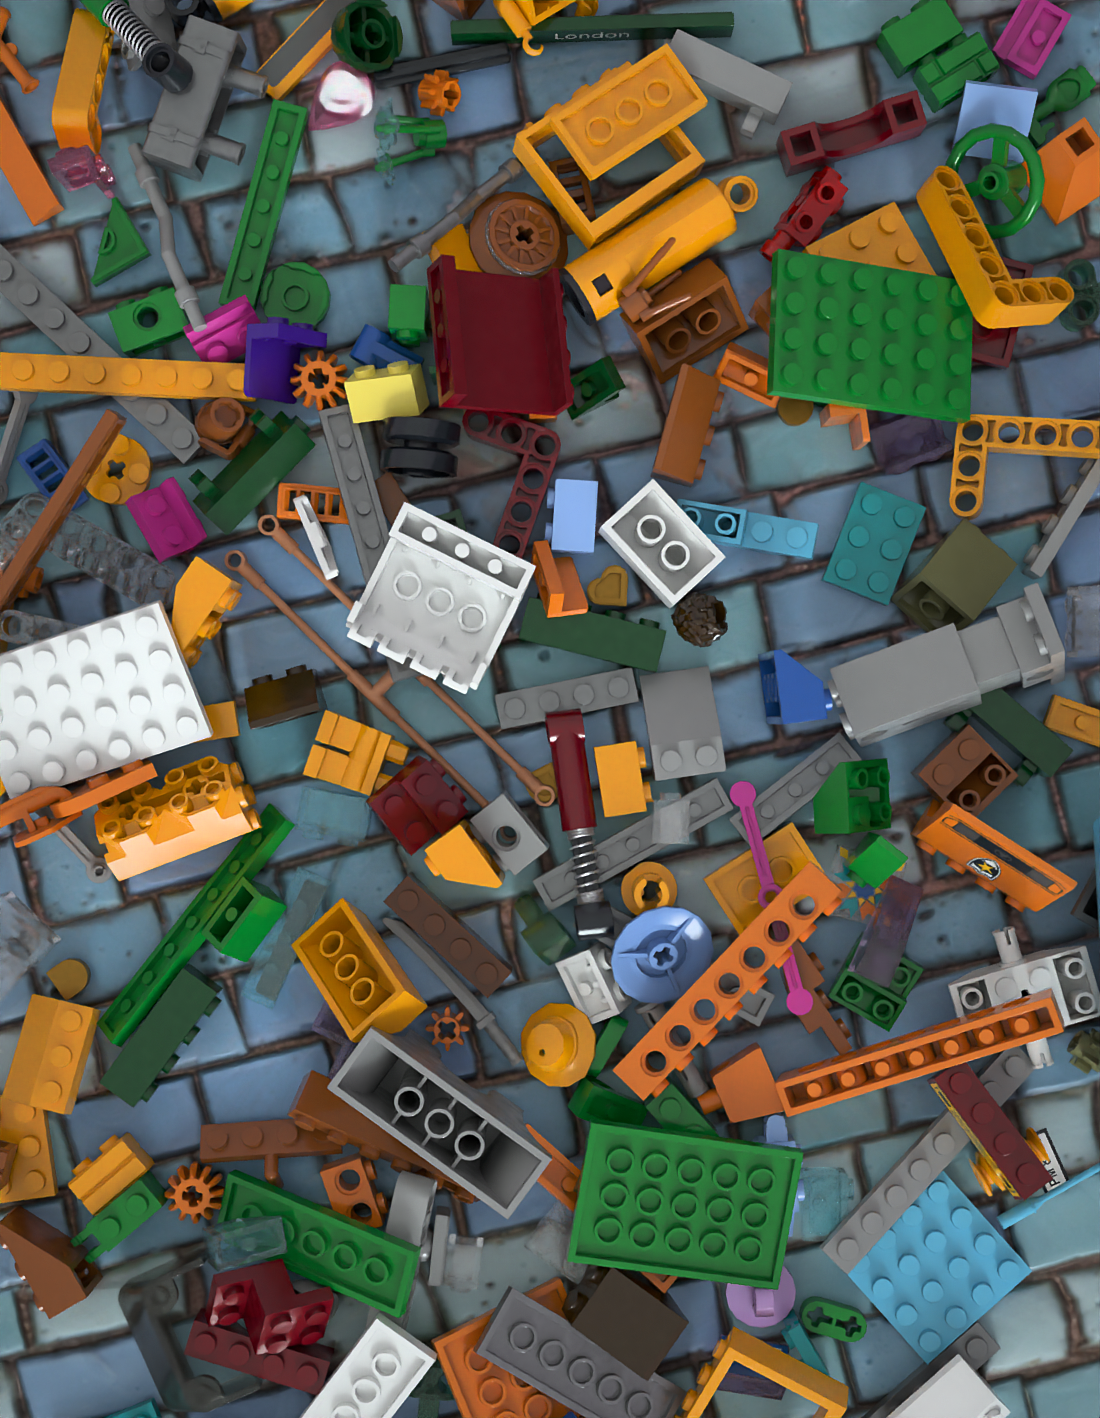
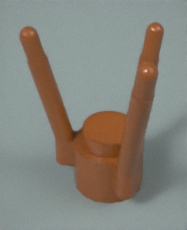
(637, 302)

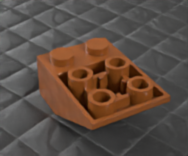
(48, 1261)

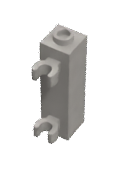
(732, 80)

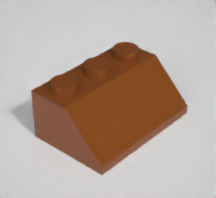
(693, 327)
(687, 427)

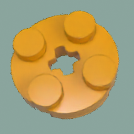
(136, 473)

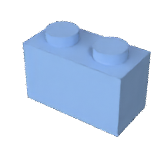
(573, 516)

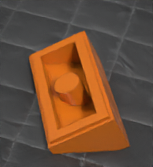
(746, 373)

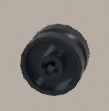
(420, 447)

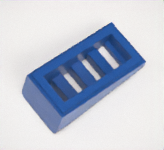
(34, 453)

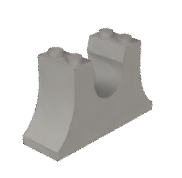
(441, 1118)

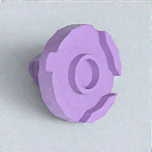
(759, 1305)

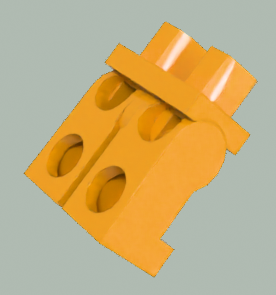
(367, 755)

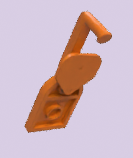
(68, 804)

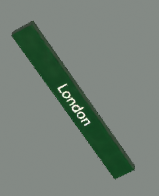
(596, 28)

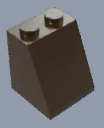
(625, 1317)

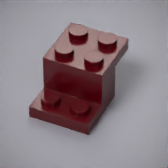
(268, 1306)

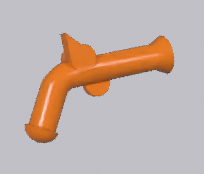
(8, 57)

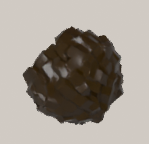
(700, 619)

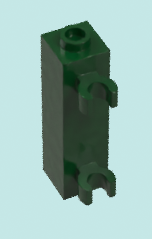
(253, 471)
(1017, 730)

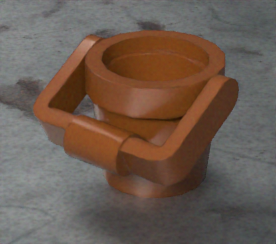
(221, 423)

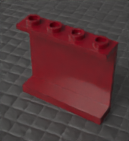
(499, 340)

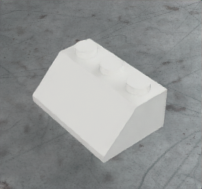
(661, 543)
(953, 1393)

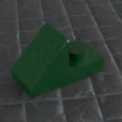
(595, 387)

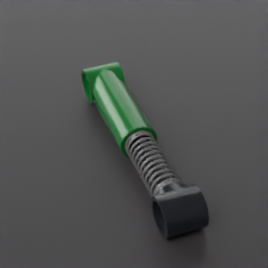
(158, 58)

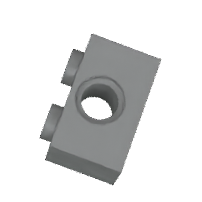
(506, 812)

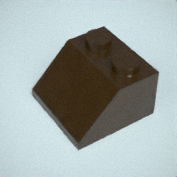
(285, 698)

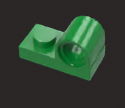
(599, 1101)

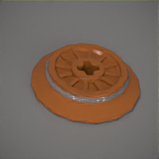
(512, 215)

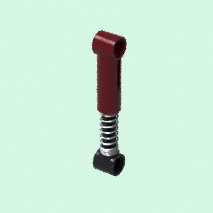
(578, 819)

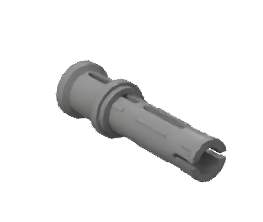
(689, 1076)

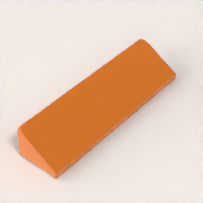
(25, 172)

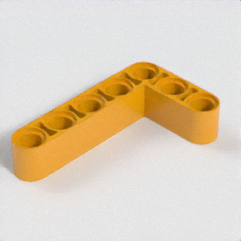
(976, 264)
(1025, 444)

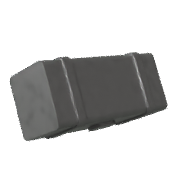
(188, 121)

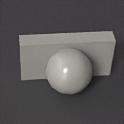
(436, 1246)

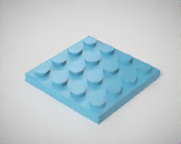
(938, 1269)

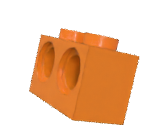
(345, 1195)

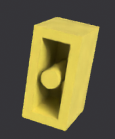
(386, 392)

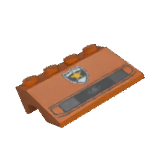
(990, 857)

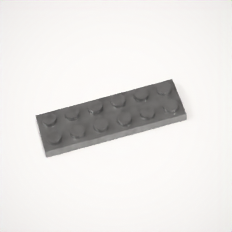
(568, 1365)

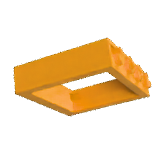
(593, 233)
(771, 1363)

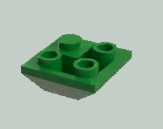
(854, 798)

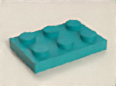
(873, 543)

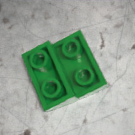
(873, 1001)

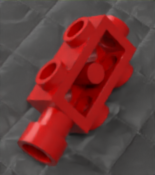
(808, 212)

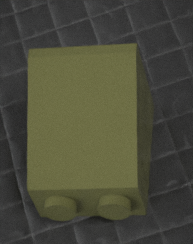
(954, 579)

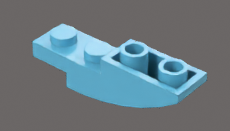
(752, 530)

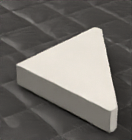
(317, 537)

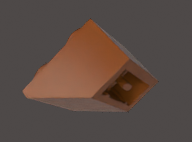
(965, 771)

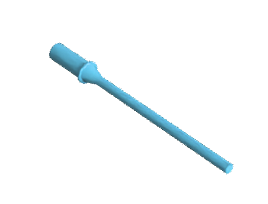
(1031, 1205)

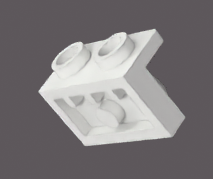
(592, 983)

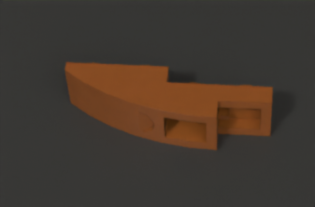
(809, 971)

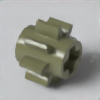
(1085, 1050)

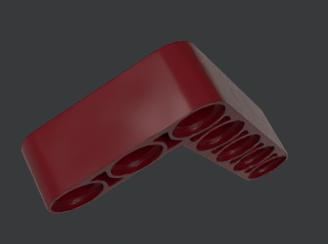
(531, 462)

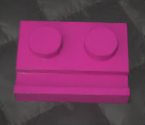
(1030, 36)
(225, 332)

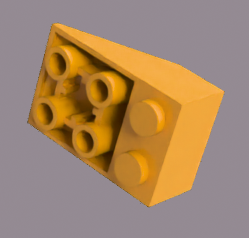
(199, 604)

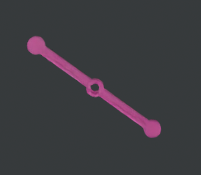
(743, 795)

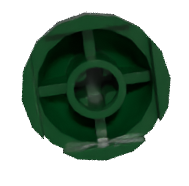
(366, 36)

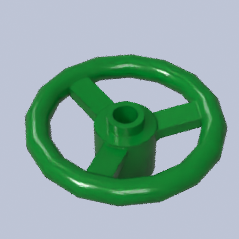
(1004, 177)

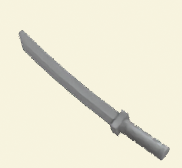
(445, 974)

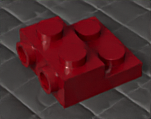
(418, 804)

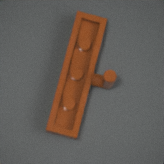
(264, 1141)

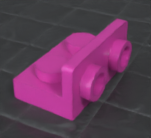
(167, 520)

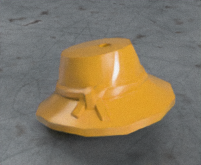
(567, 1042)

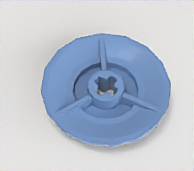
(669, 972)

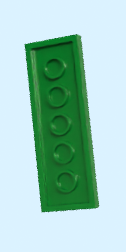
(328, 1244)

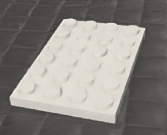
(95, 700)

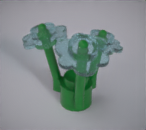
(425, 133)

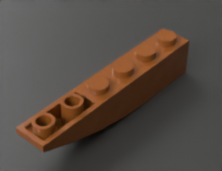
(322, 1109)

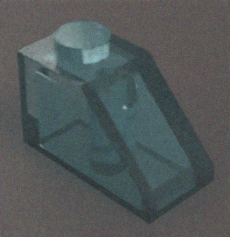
(243, 1241)

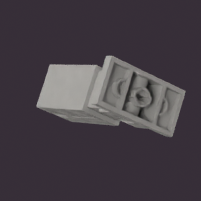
(947, 670)

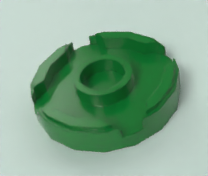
(296, 293)

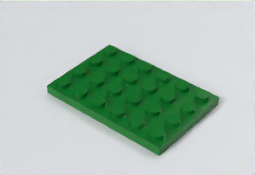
(869, 337)
(684, 1204)

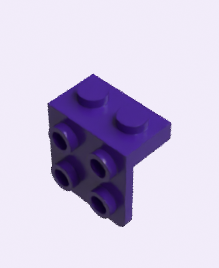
(271, 354)

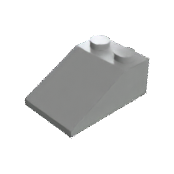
(682, 723)

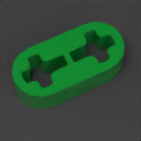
(606, 1043)
(835, 1311)

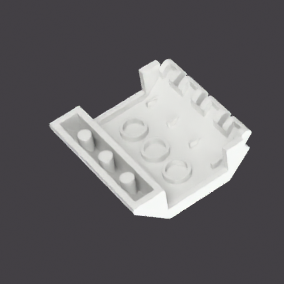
(439, 599)

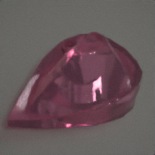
(339, 97)

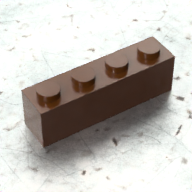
(449, 935)

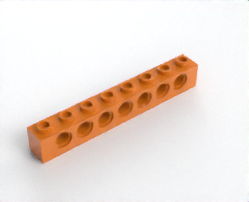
(920, 1052)
(635, 1067)

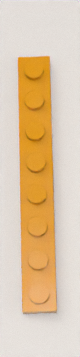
(122, 376)

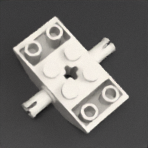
(1062, 969)

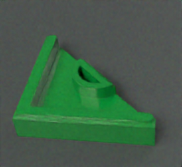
(119, 247)

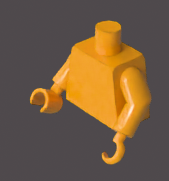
(524, 13)

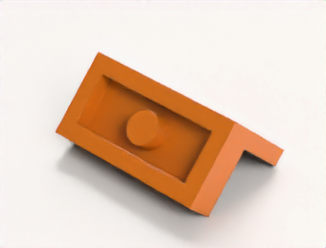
(857, 420)
(557, 582)

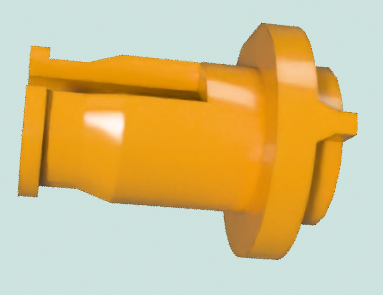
(636, 880)

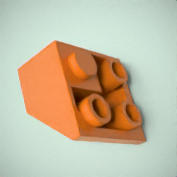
(1070, 171)

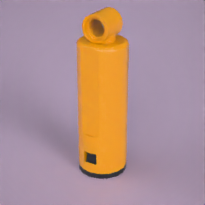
(694, 217)

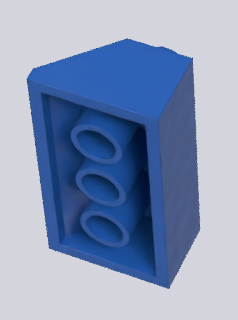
(791, 690)

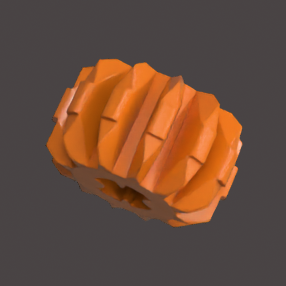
(310, 371)
(186, 1200)

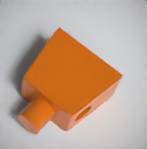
(742, 1087)

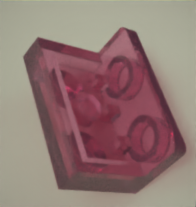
(80, 168)

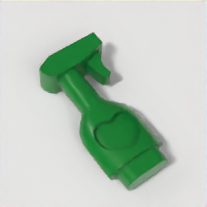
(1061, 96)

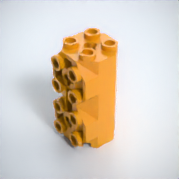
(191, 812)

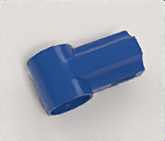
(378, 349)

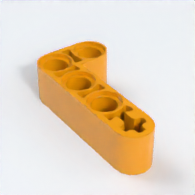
(82, 83)

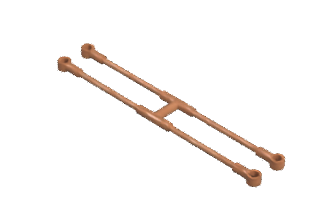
(376, 692)

